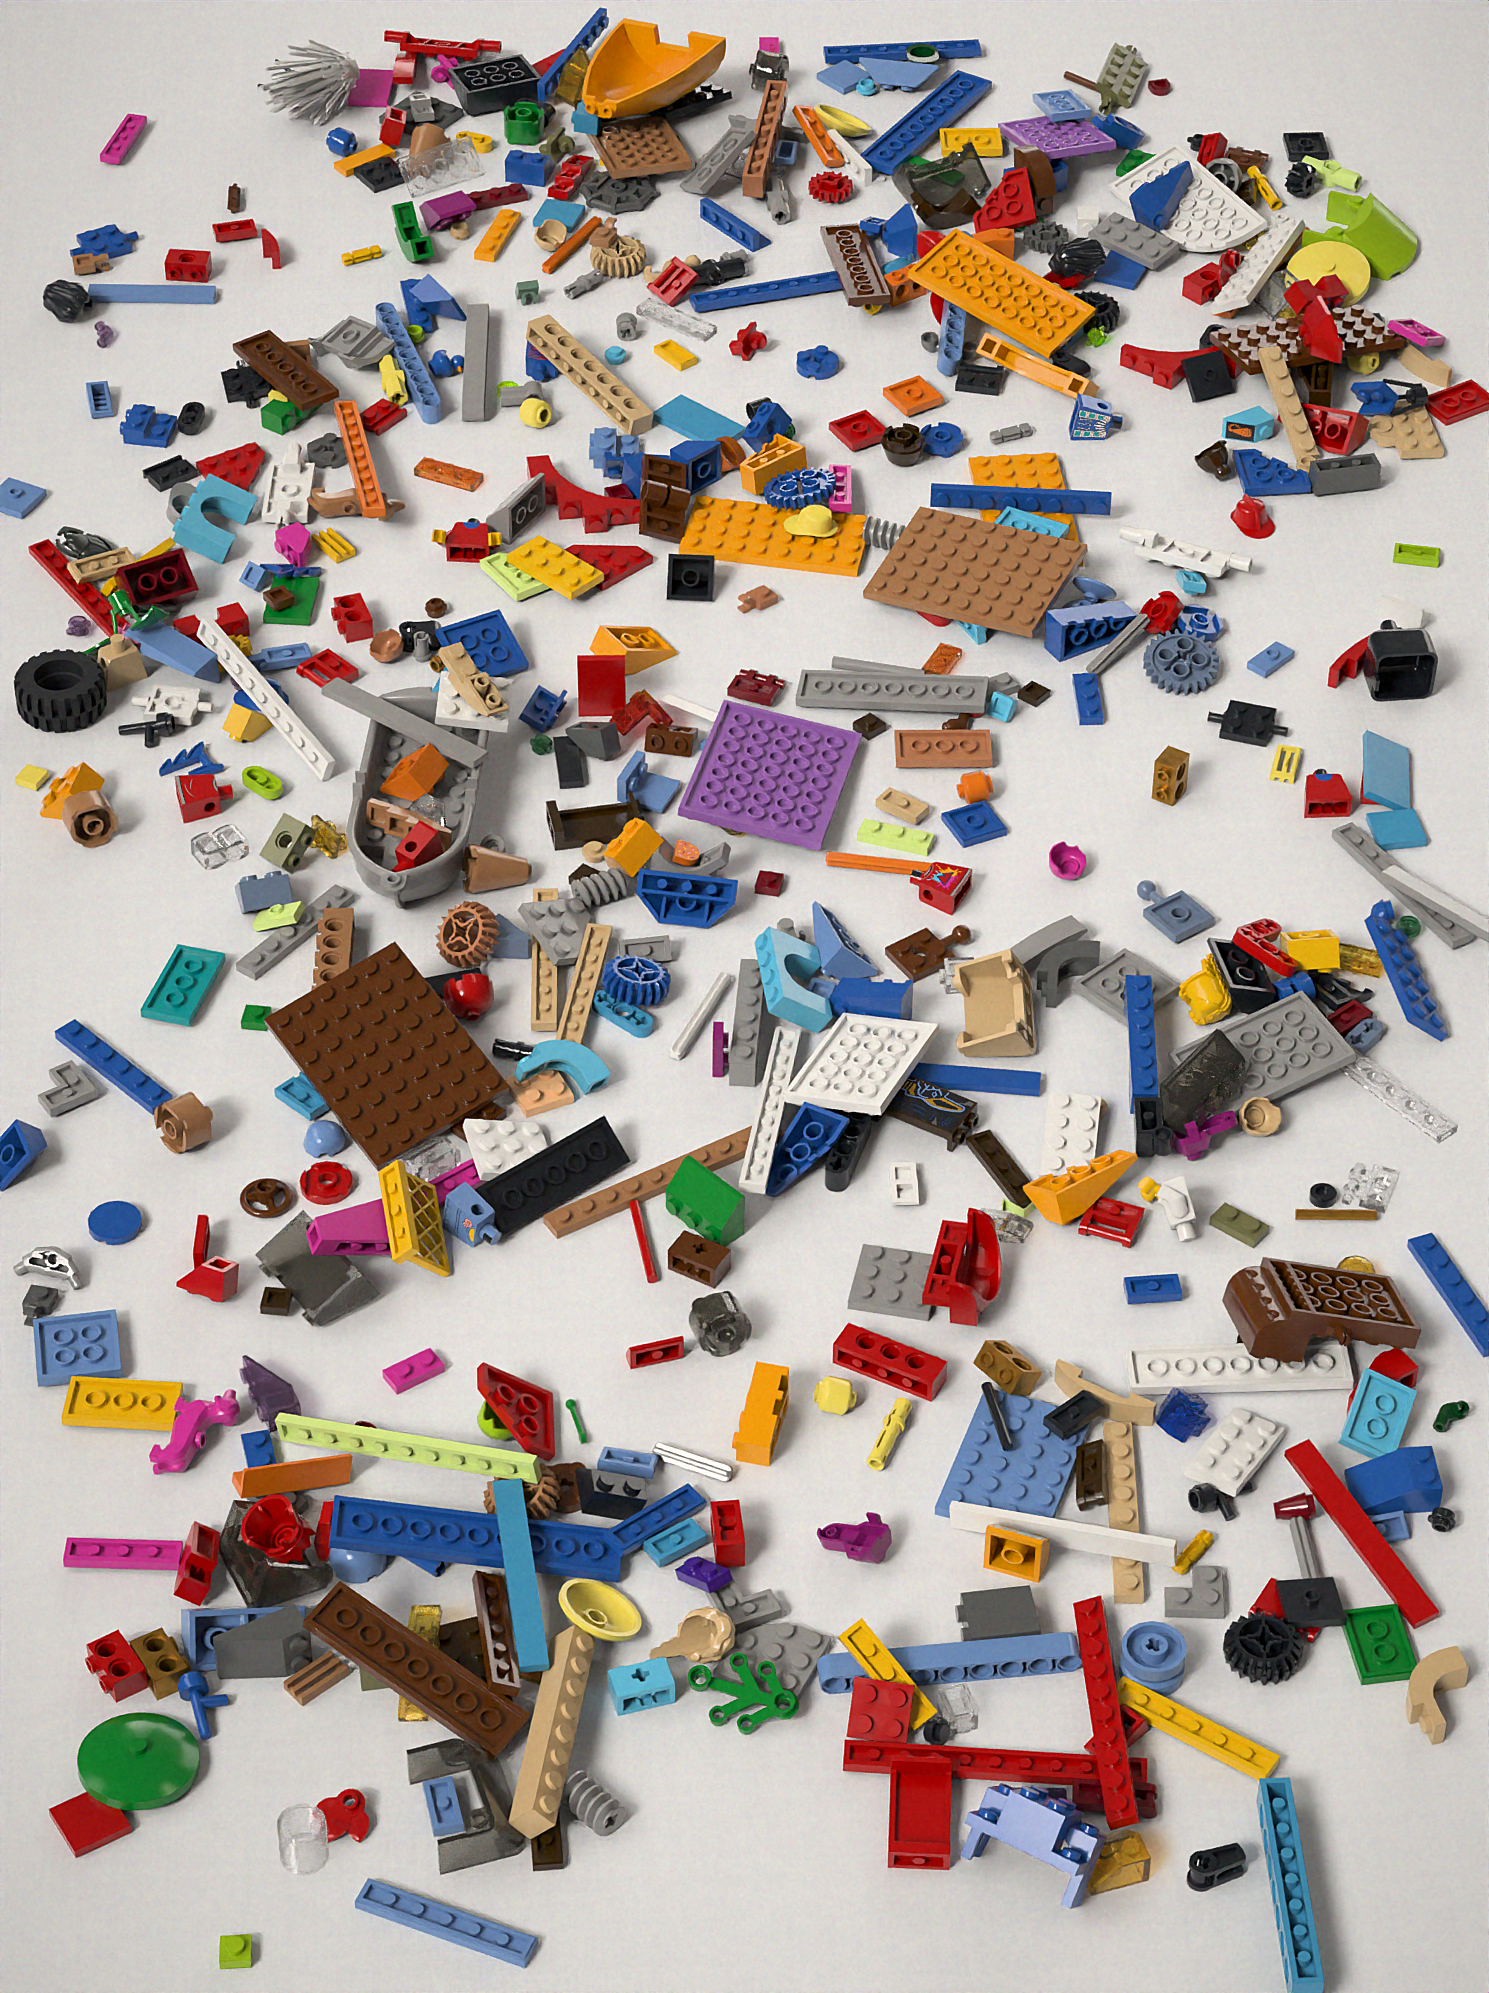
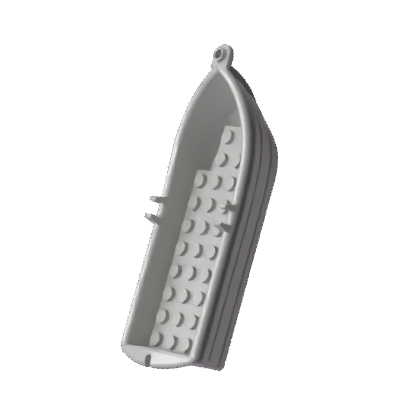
(373, 849)

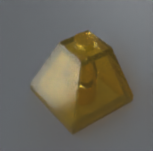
(1121, 1863)

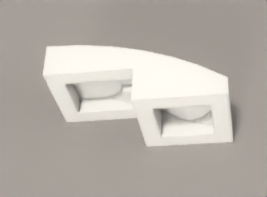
(903, 1183)

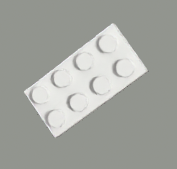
(1069, 1132)
(1234, 1451)

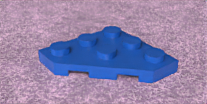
(1266, 476)

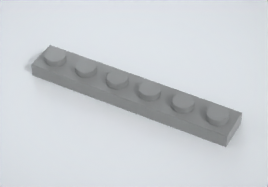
(291, 936)

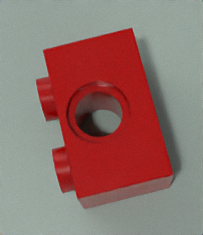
(188, 265)
(1202, 284)

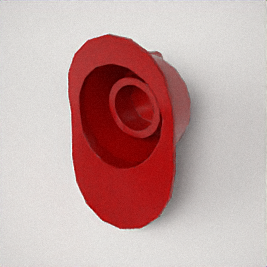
(1252, 518)

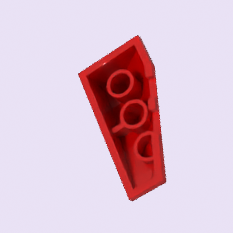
(1335, 429)

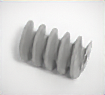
(881, 535)
(599, 886)
(592, 1804)

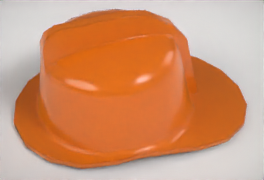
(731, 454)

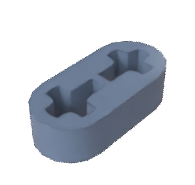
(1368, 1039)

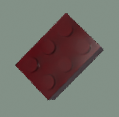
(158, 580)

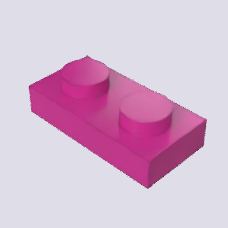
(413, 1371)

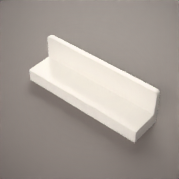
(854, 162)

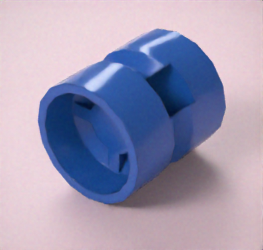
(1292, 985)

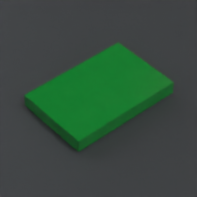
(304, 592)
(1379, 1644)

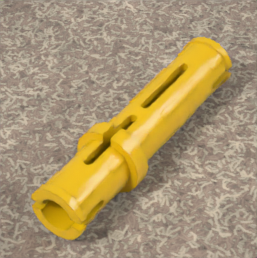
(1264, 188)

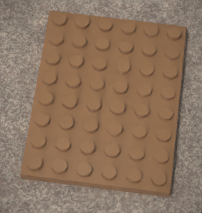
(975, 571)

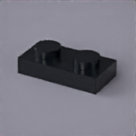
(1073, 1414)

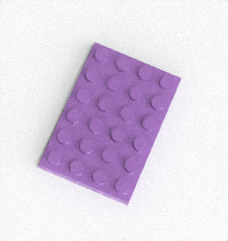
(1058, 139)

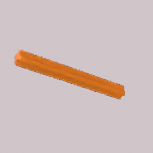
(571, 245)
(874, 863)

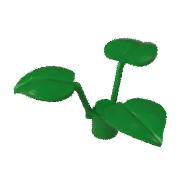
(123, 607)

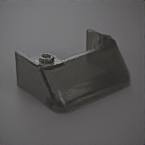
(487, 1828)

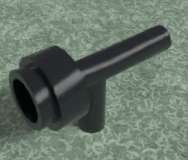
(164, 725)
(1204, 1499)

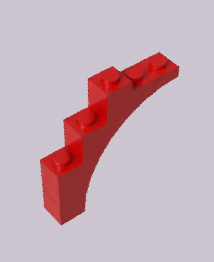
(1166, 365)
(573, 502)

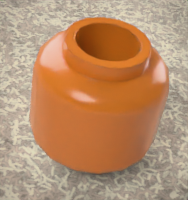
(975, 787)

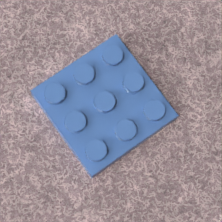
(77, 1347)

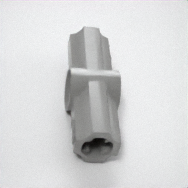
(777, 200)

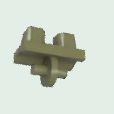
(557, 144)

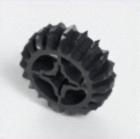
(1106, 312)
(1262, 1648)

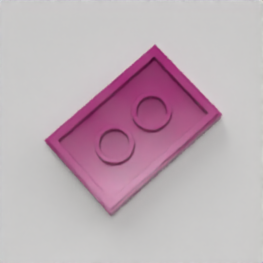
(372, 88)
(1416, 332)

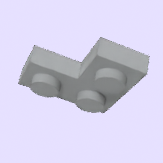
(71, 1089)
(1201, 1600)
(746, 1610)

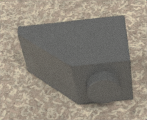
(595, 738)

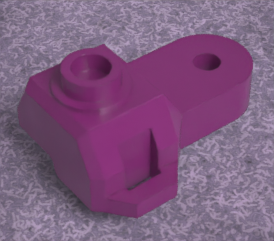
(1199, 1138)
(861, 1542)

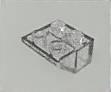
(1270, 297)
(431, 1158)

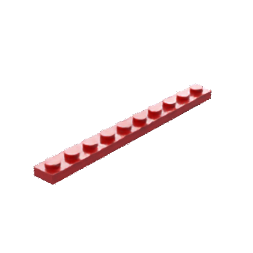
(1106, 1713)
(985, 1762)

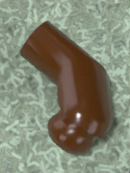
(960, 723)

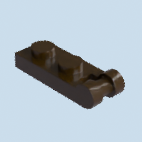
(1091, 1475)

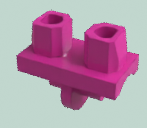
(440, 73)

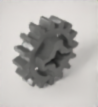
(1045, 236)

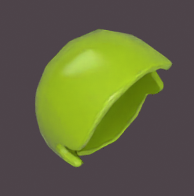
(491, 1424)

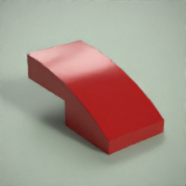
(271, 248)
(322, 1535)

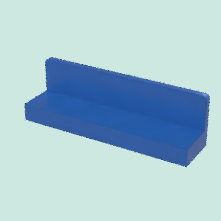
(732, 226)

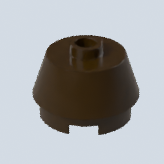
(903, 444)

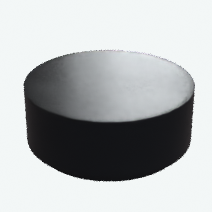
(1322, 1195)

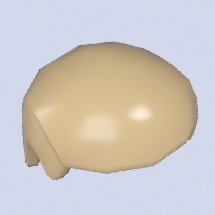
(550, 235)
(1259, 1117)

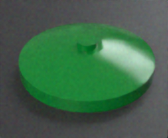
(138, 1761)

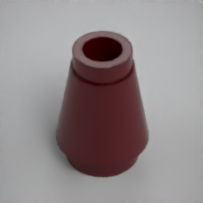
(1295, 1506)

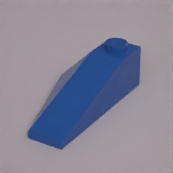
(803, 1143)

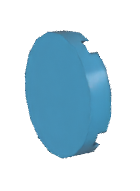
(897, 264)

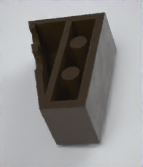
(1314, 382)

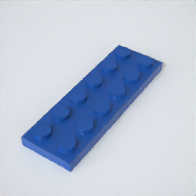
(1406, 977)

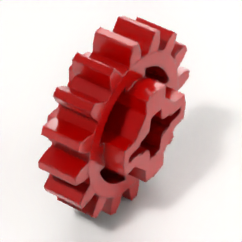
(830, 187)

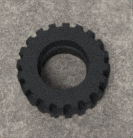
(60, 691)

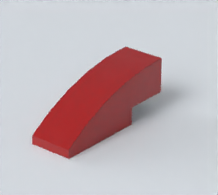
(197, 1563)

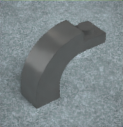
(1065, 961)

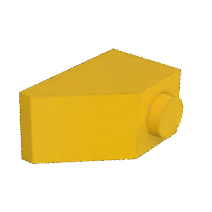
(245, 724)

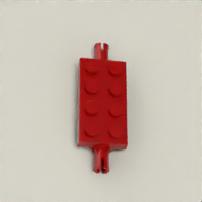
(449, 49)

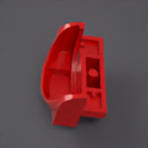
(966, 1279)

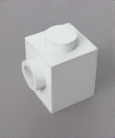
(1087, 219)

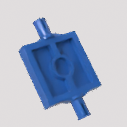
(104, 240)

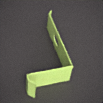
(1016, 1209)

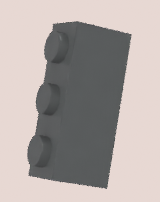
(1344, 474)

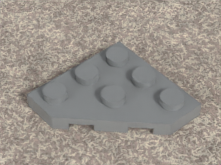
(557, 927)

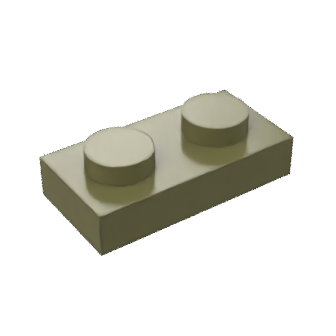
(1239, 1225)

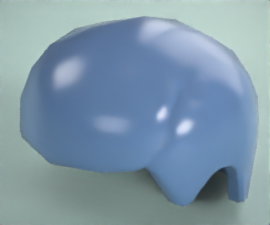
(324, 1137)

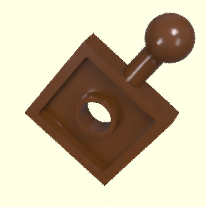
(925, 942)

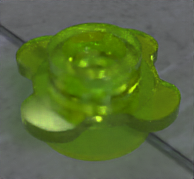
(1096, 337)

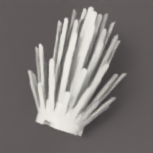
(328, 74)

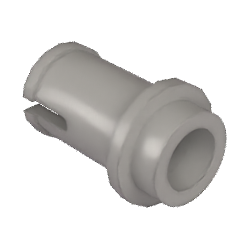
(741, 253)
(422, 652)

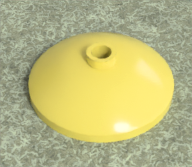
(841, 121)
(599, 1610)

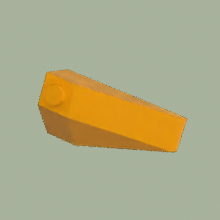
(1071, 1194)

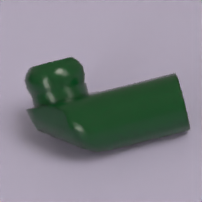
(1450, 1412)

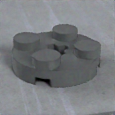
(327, 451)

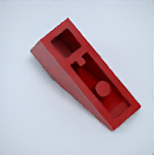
(1394, 1365)

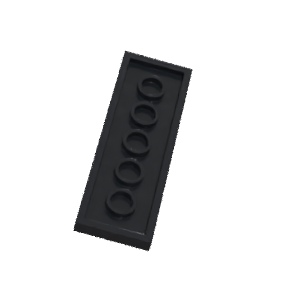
(553, 1174)

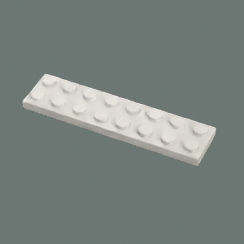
(1257, 266)
(1232, 1369)

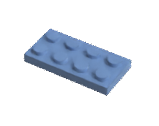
(1062, 106)

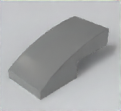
(421, 107)

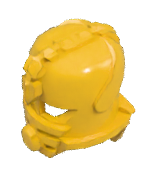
(1206, 994)

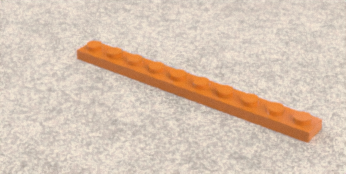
(359, 459)

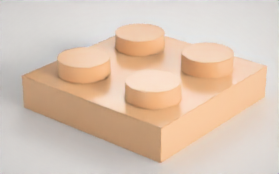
(540, 1092)

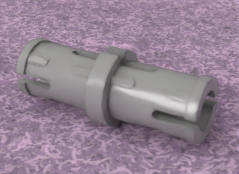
(583, 283)

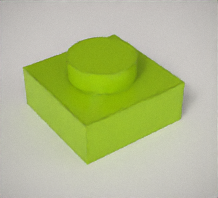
(235, 1951)

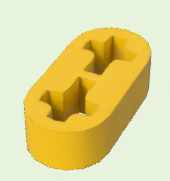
(481, 142)

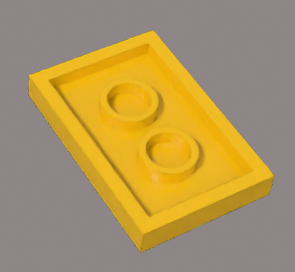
(985, 140)

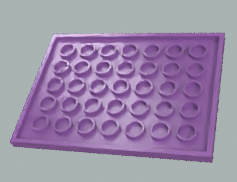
(770, 775)

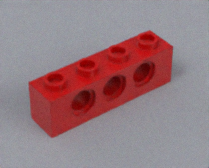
(890, 1362)

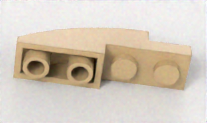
(471, 685)

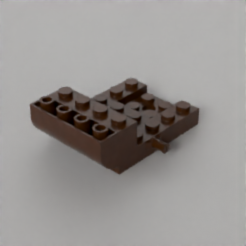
(1288, 1301)

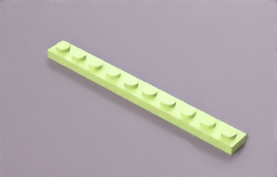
(408, 1448)

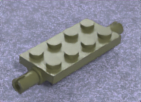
(1120, 77)

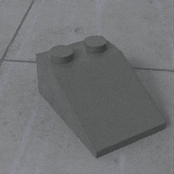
(264, 1647)

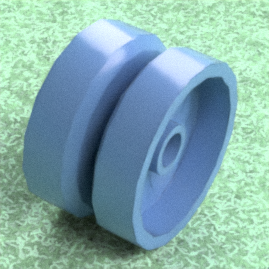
(1153, 1657)

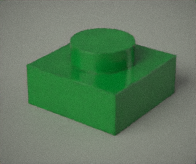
(254, 1017)

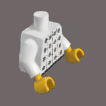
(1176, 1202)

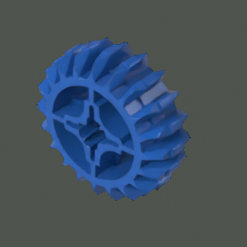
(636, 980)

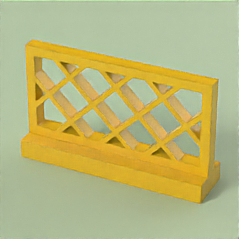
(403, 1223)

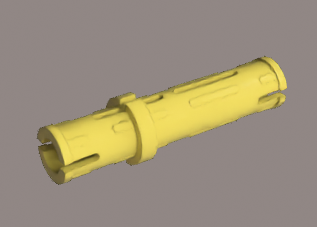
(892, 1425)

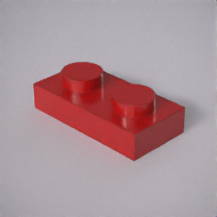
(234, 230)

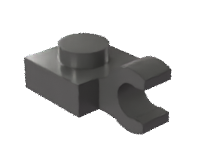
(38, 1301)

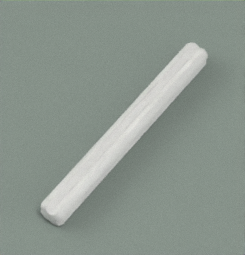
(699, 1015)

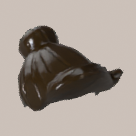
(1215, 460)

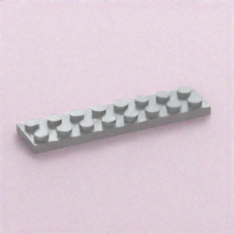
(892, 691)

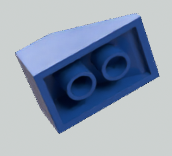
(1397, 1482)

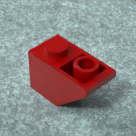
(212, 1279)

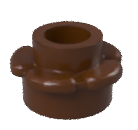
(435, 608)

